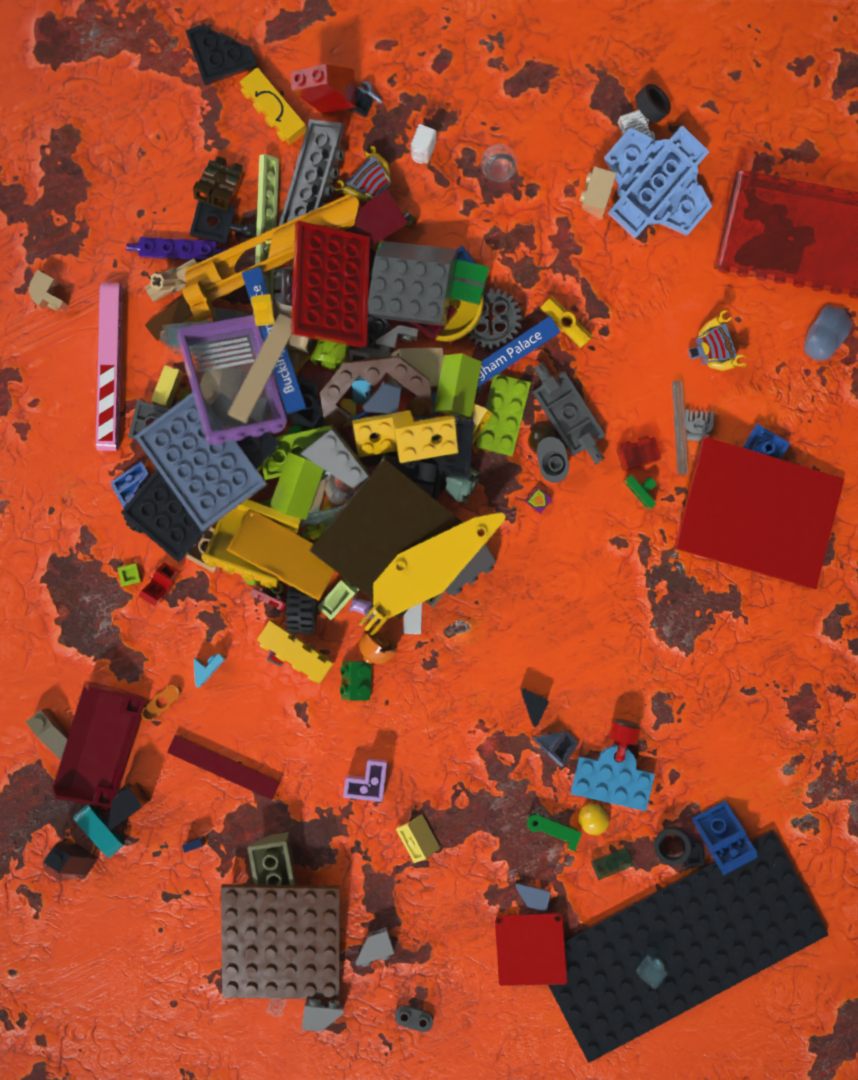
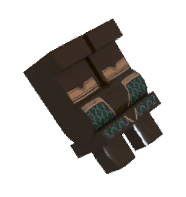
(219, 183)

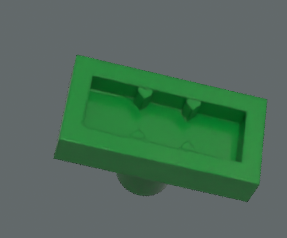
(641, 490)

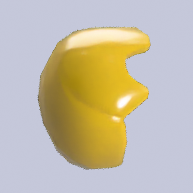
(593, 819)

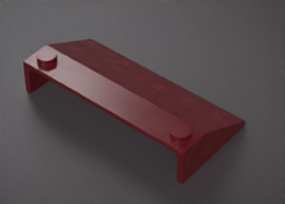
(97, 745)

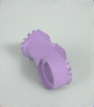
(362, 606)

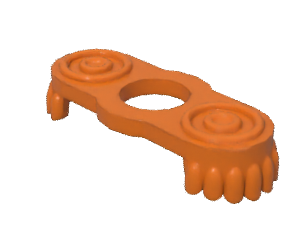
(151, 710)

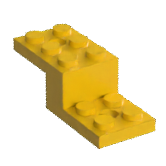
(408, 438)

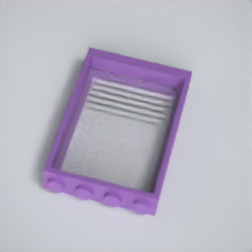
(217, 364)

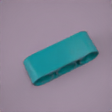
(97, 829)

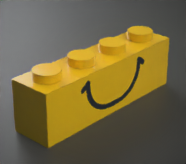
(273, 106)

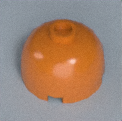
(377, 648)

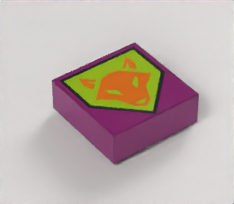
(538, 500)

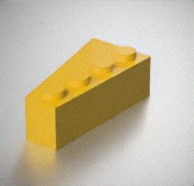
(295, 651)

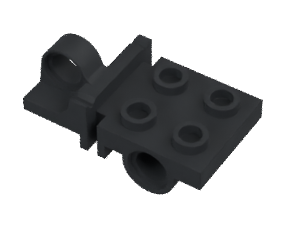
(424, 475)

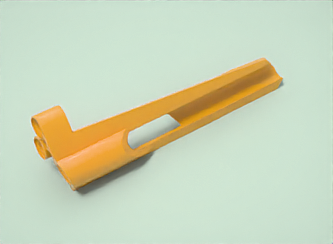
(217, 275)

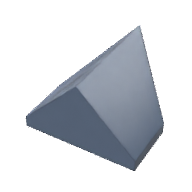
(384, 400)
(558, 745)

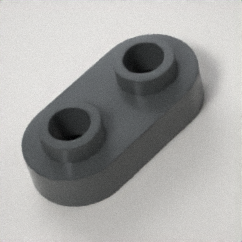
(415, 1015)

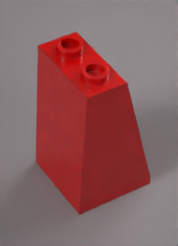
(325, 87)

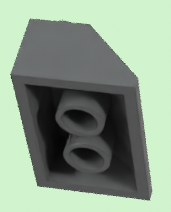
(481, 562)

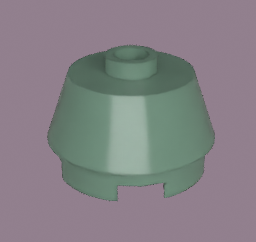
(461, 488)

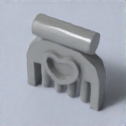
(698, 428)

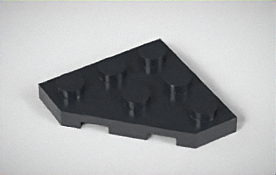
(219, 54)
(456, 464)

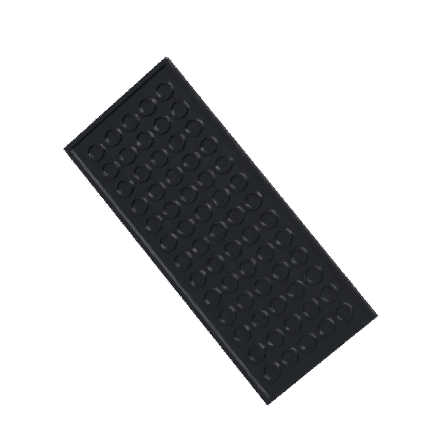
(704, 931)

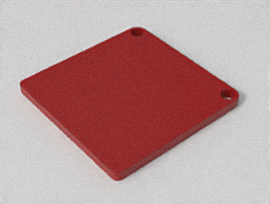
(530, 950)

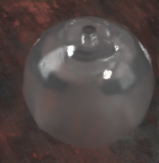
(499, 163)
(338, 491)

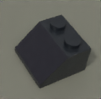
(127, 802)

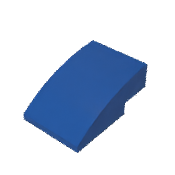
(724, 837)

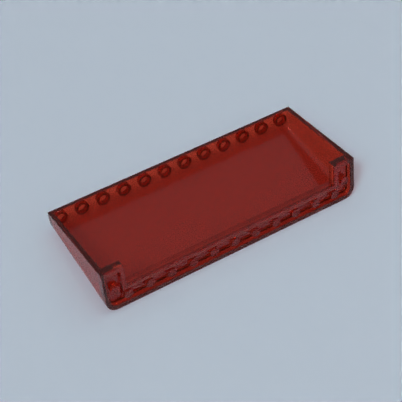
(790, 233)

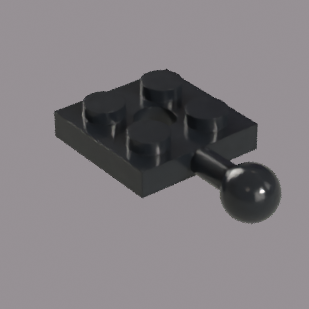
(222, 230)

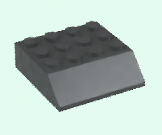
(412, 283)

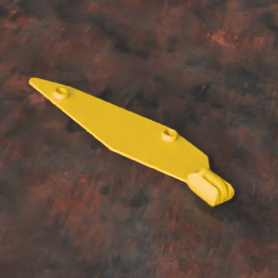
(428, 568)

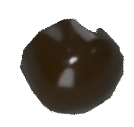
(538, 434)

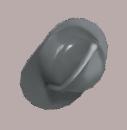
(553, 459)

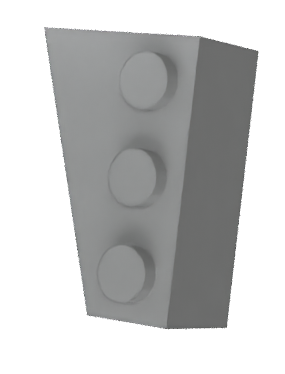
(337, 458)

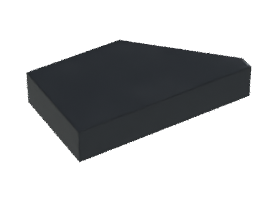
(696, 855)

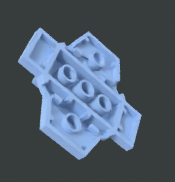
(658, 181)

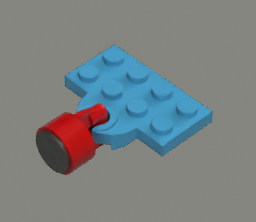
(615, 774)

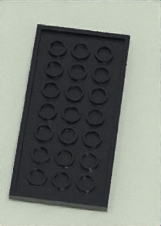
(163, 516)

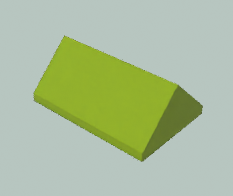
(457, 385)
(296, 486)

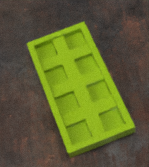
(507, 404)

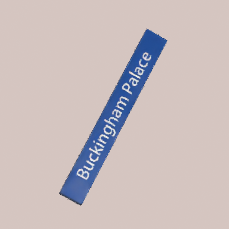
(514, 351)
(283, 370)

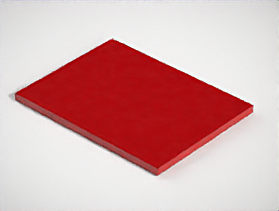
(759, 513)

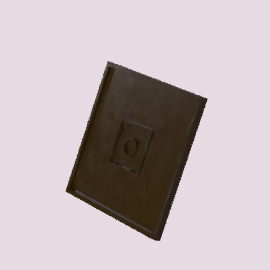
(378, 524)

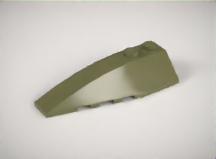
(273, 860)

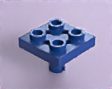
(775, 445)

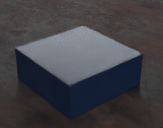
(194, 844)

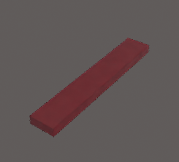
(223, 767)

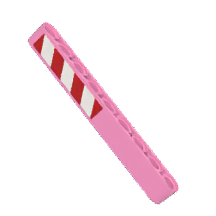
(109, 367)

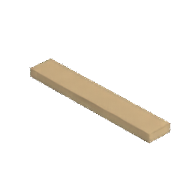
(261, 369)

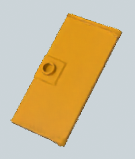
(280, 554)

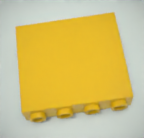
(224, 532)

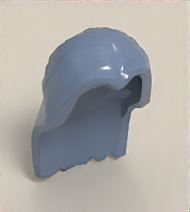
(827, 333)

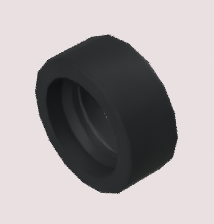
(653, 103)
(668, 859)

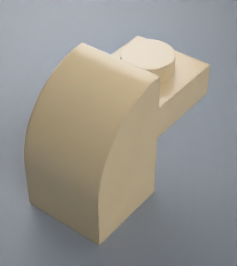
(42, 290)

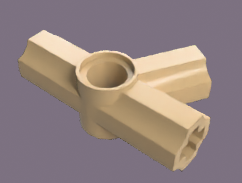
(168, 281)

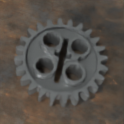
(508, 318)

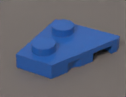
(130, 483)

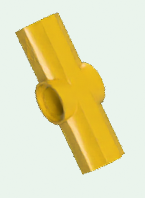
(575, 331)

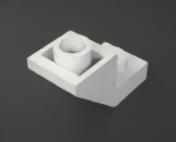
(389, 340)

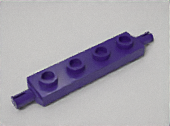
(175, 249)

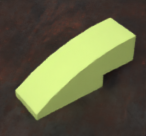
(338, 598)

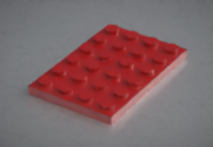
(330, 284)

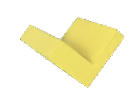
(167, 386)
(418, 839)

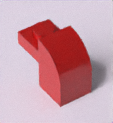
(160, 584)

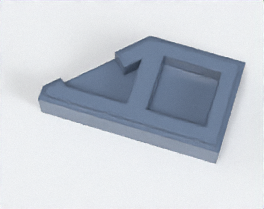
(533, 896)

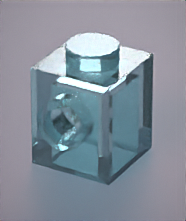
(652, 971)

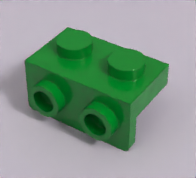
(355, 680)

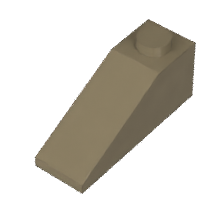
(48, 731)

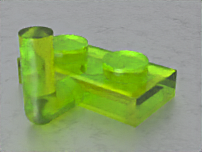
(315, 531)

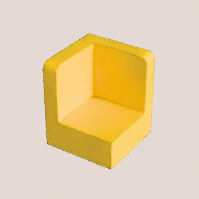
(263, 310)

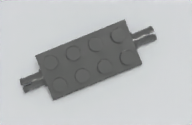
(568, 413)

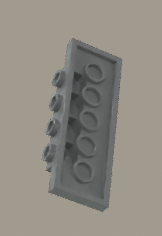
(314, 169)

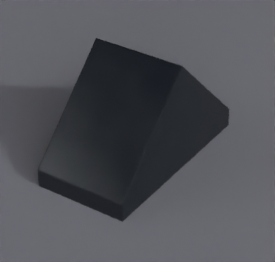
(535, 705)

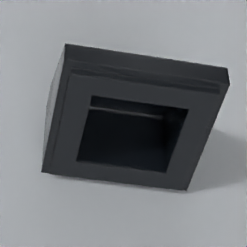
(363, 104)

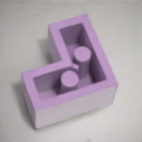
(368, 787)

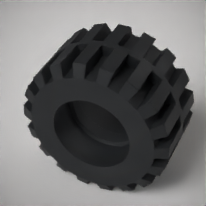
(300, 612)

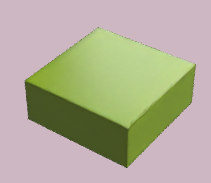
(129, 574)

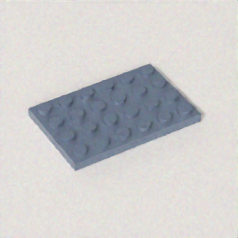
(202, 475)

